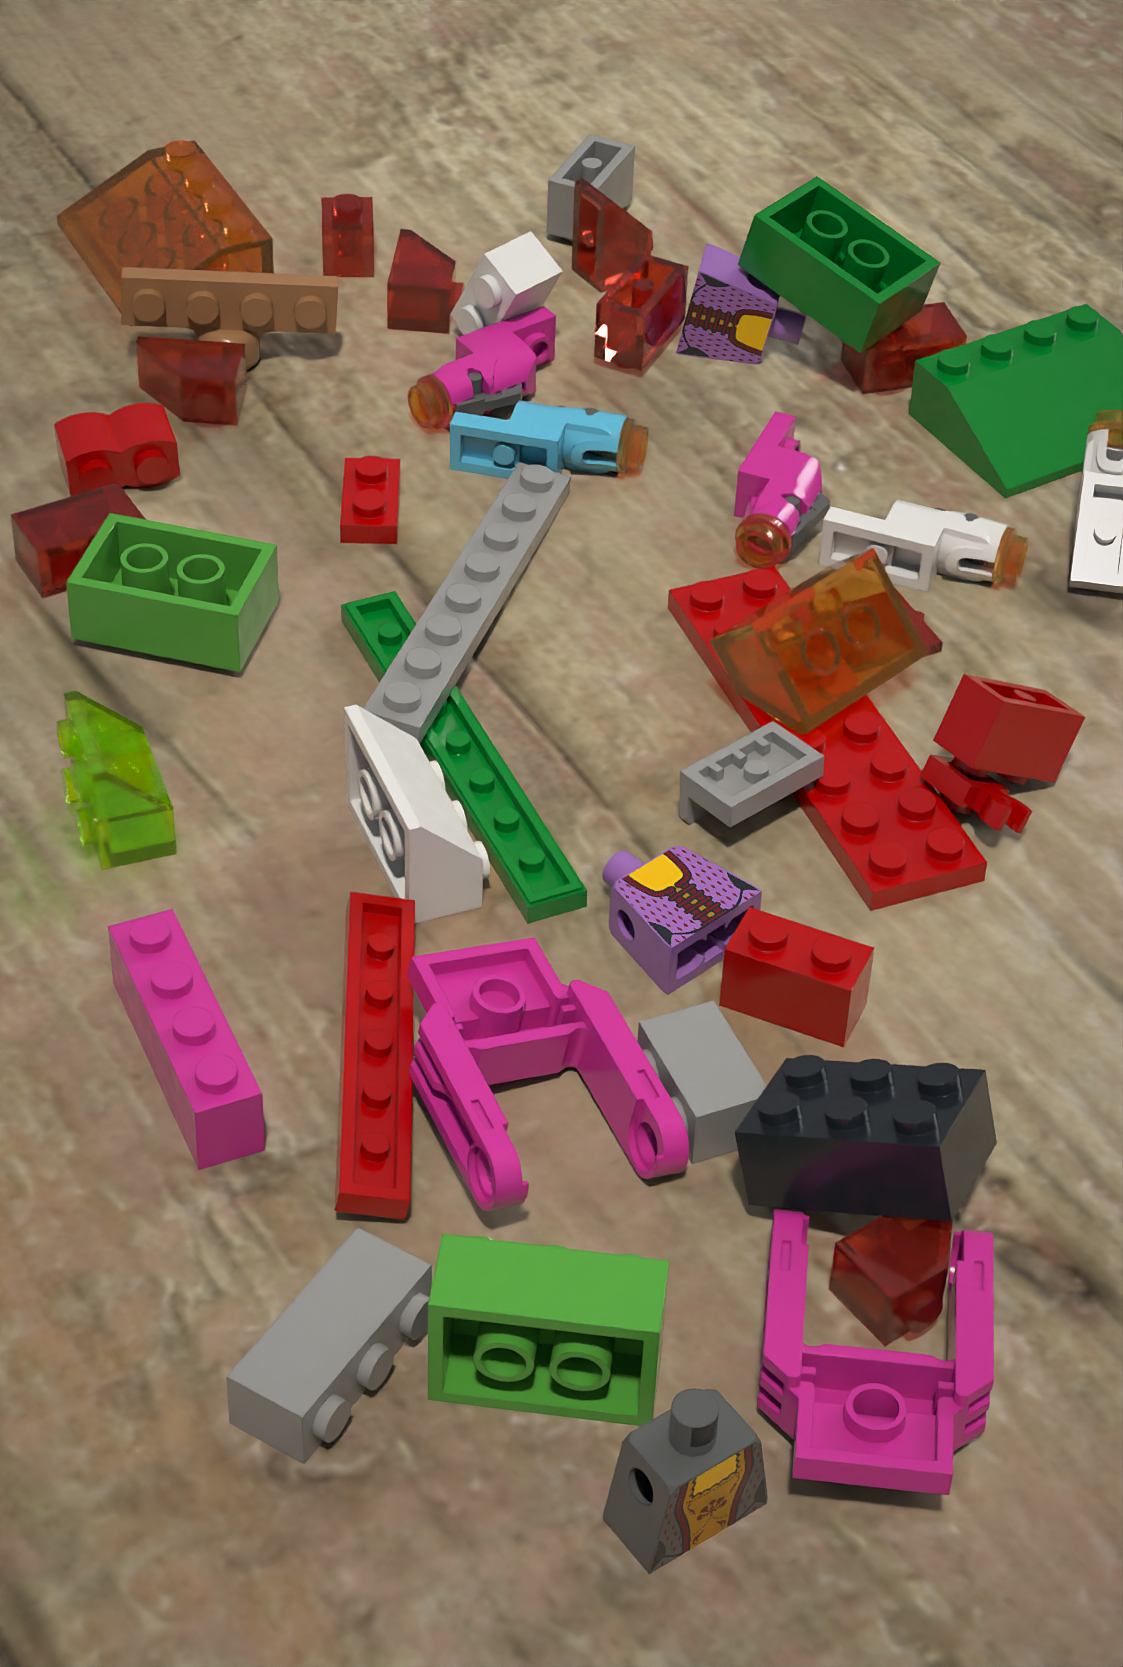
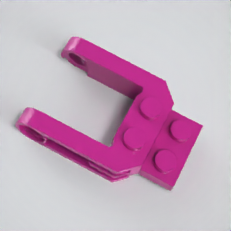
(508, 1018)
(877, 1411)

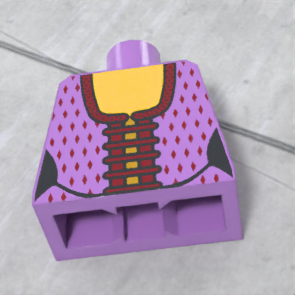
(734, 313)
(675, 912)

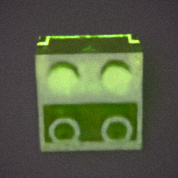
(115, 784)

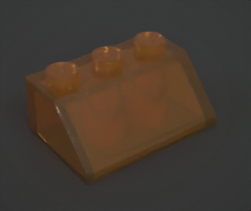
(821, 644)

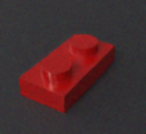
(370, 500)

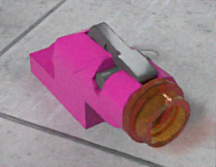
(489, 372)
(777, 495)

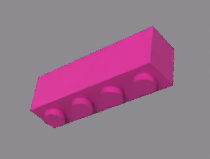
(187, 1039)

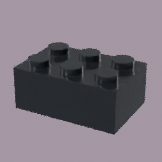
(867, 1138)

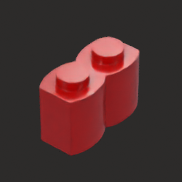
(123, 448)

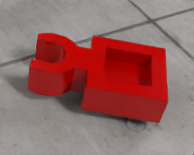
(983, 795)

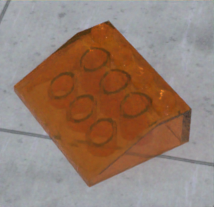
(166, 214)

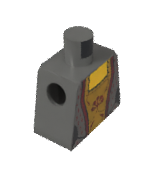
(684, 1478)

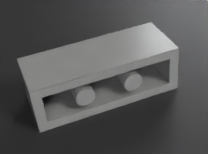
(330, 1346)

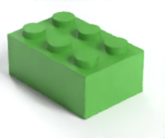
(173, 592)
(546, 1329)

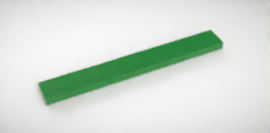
(476, 776)

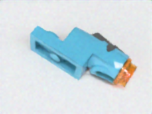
(547, 437)

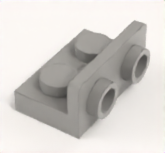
(748, 775)

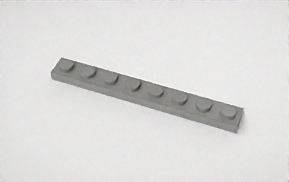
(468, 600)

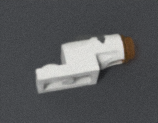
(1099, 517)
(926, 541)

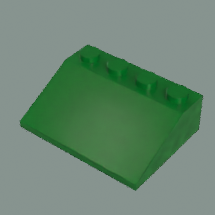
(1022, 397)

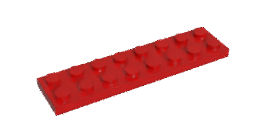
(871, 802)

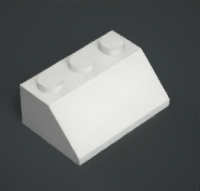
(410, 820)

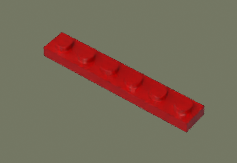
(376, 1058)

